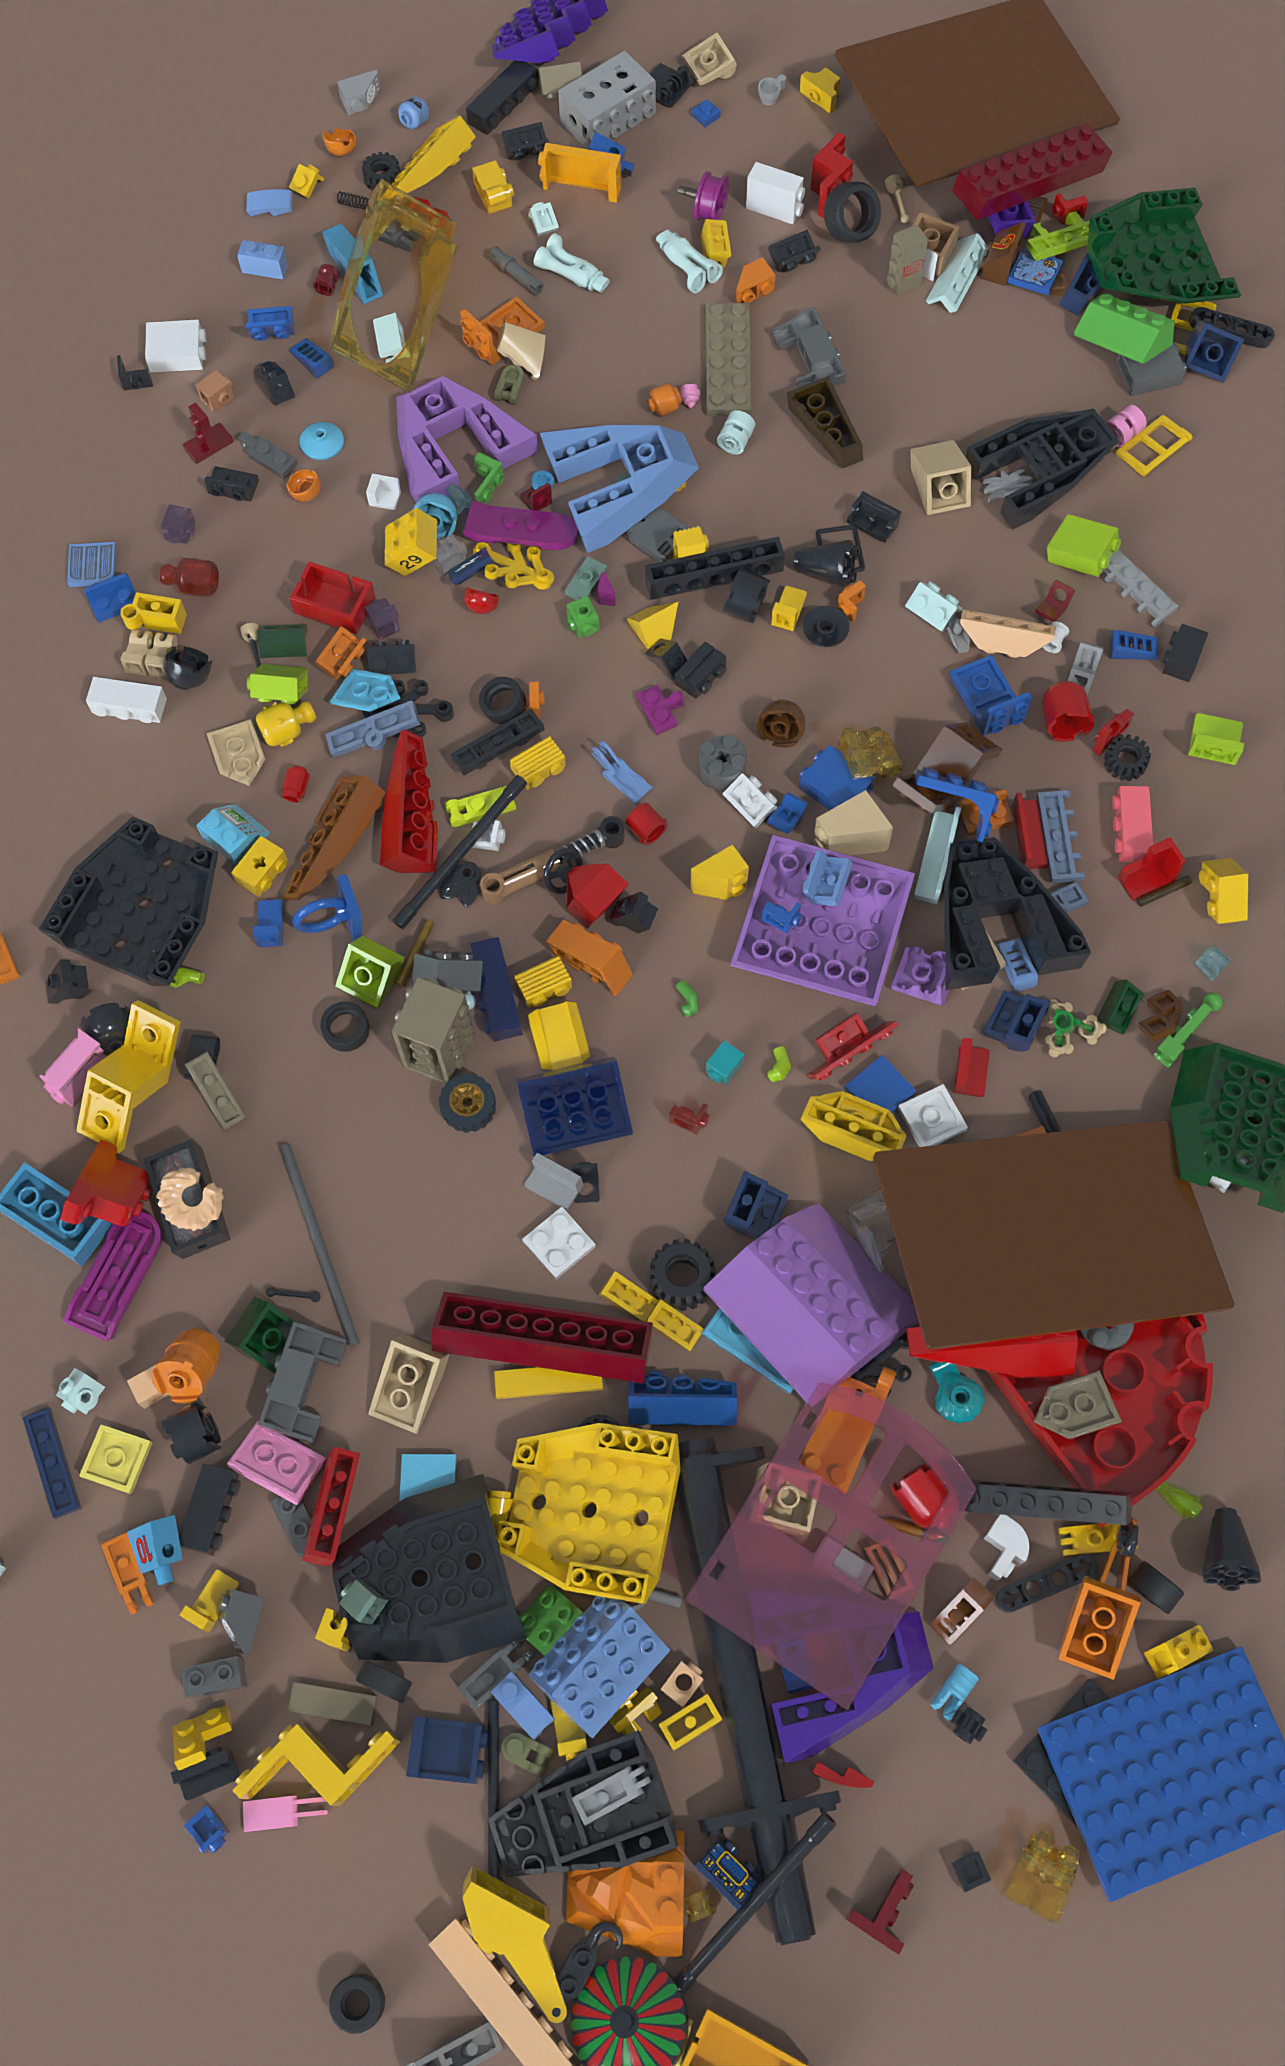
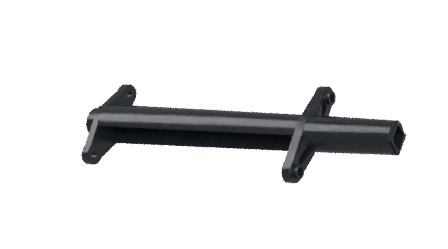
(743, 1699)

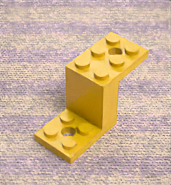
(128, 1075)
(315, 1764)

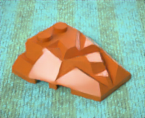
(638, 1898)

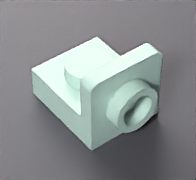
(543, 218)

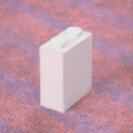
(775, 193)
(175, 346)

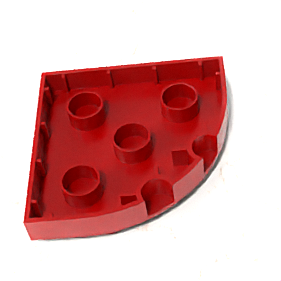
(1159, 1393)

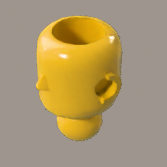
(282, 723)

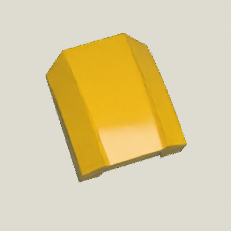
(559, 1036)

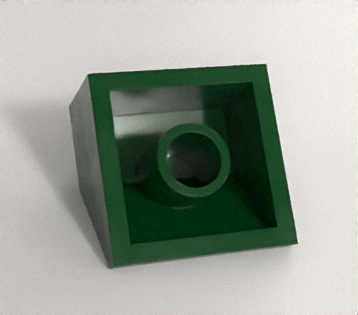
(261, 1333)

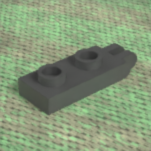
(295, 1521)

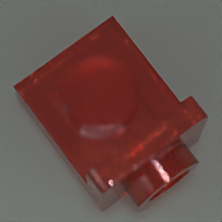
(686, 1119)

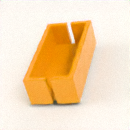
(729, 2044)

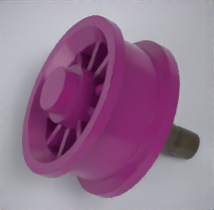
(710, 196)

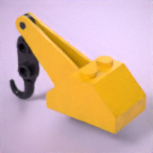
(516, 1926)

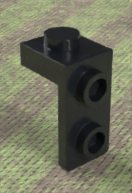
(276, 382)

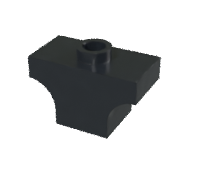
(634, 913)
(66, 982)

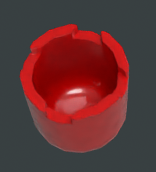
(1067, 711)
(920, 1494)

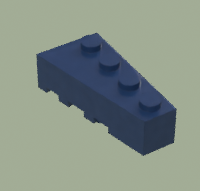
(1083, 287)

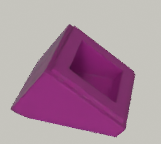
(606, 593)

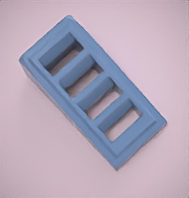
(1023, 978)

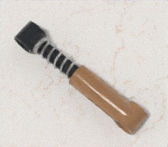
(532, 869)

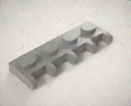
(1140, 588)

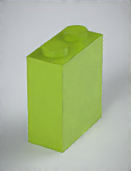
(1083, 545)

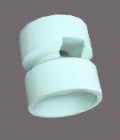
(736, 432)

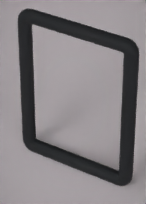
(842, 528)

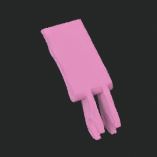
(276, 1812)

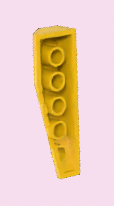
(436, 154)

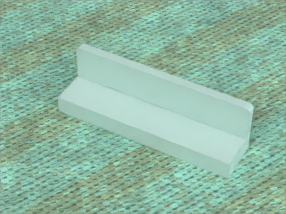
(959, 272)
(936, 856)

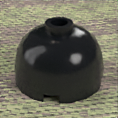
(186, 667)
(107, 1025)

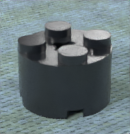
(746, 595)
(192, 1432)

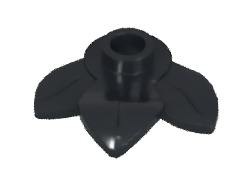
(458, 885)

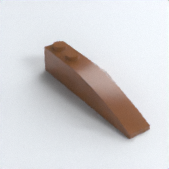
(339, 827)

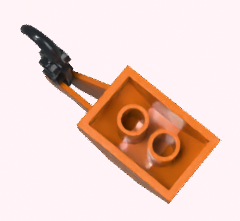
(1103, 1613)

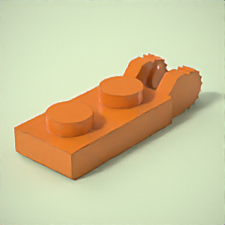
(126, 1571)

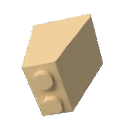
(941, 477)
(854, 827)

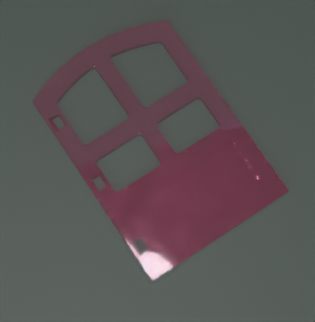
(794, 1599)

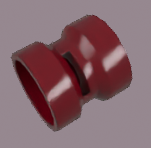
(326, 279)

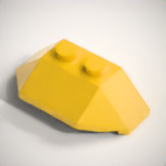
(853, 1124)

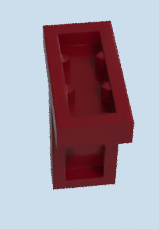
(207, 439)
(886, 1913)

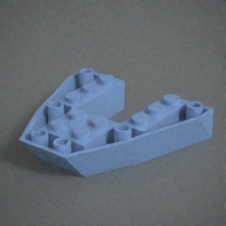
(656, 466)

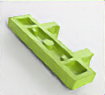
(1050, 244)

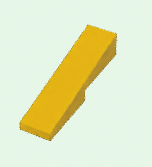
(646, 1308)

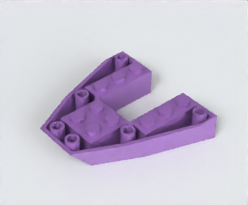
(441, 408)

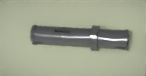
(509, 265)

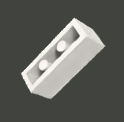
(126, 700)

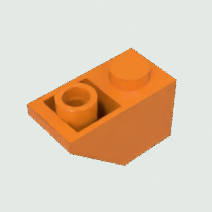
(755, 281)

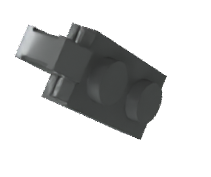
(268, 455)

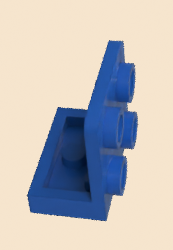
(270, 322)

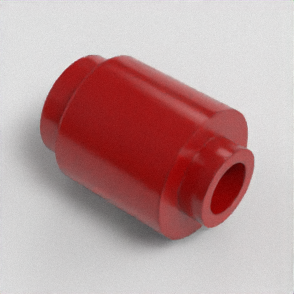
(295, 784)

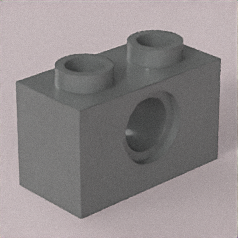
(214, 1677)

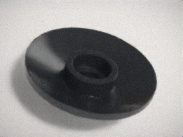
(826, 618)

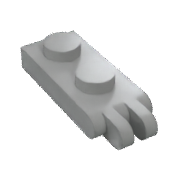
(609, 1794)

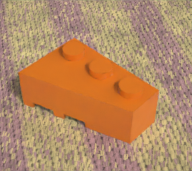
(592, 954)

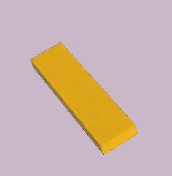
(542, 1381)

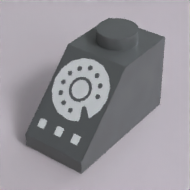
(240, 1617)

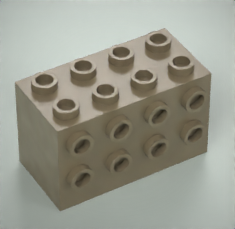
(433, 1030)

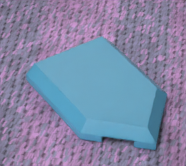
(365, 691)

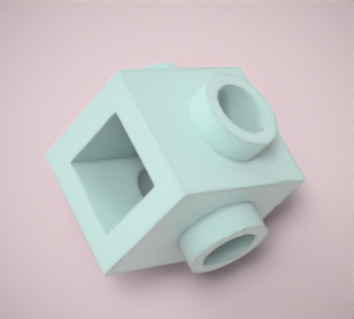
(79, 1392)

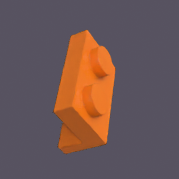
(339, 653)

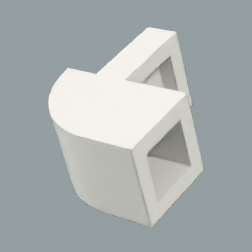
(1011, 1541)

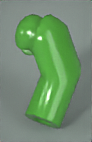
(690, 997)

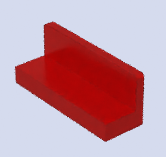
(1029, 833)

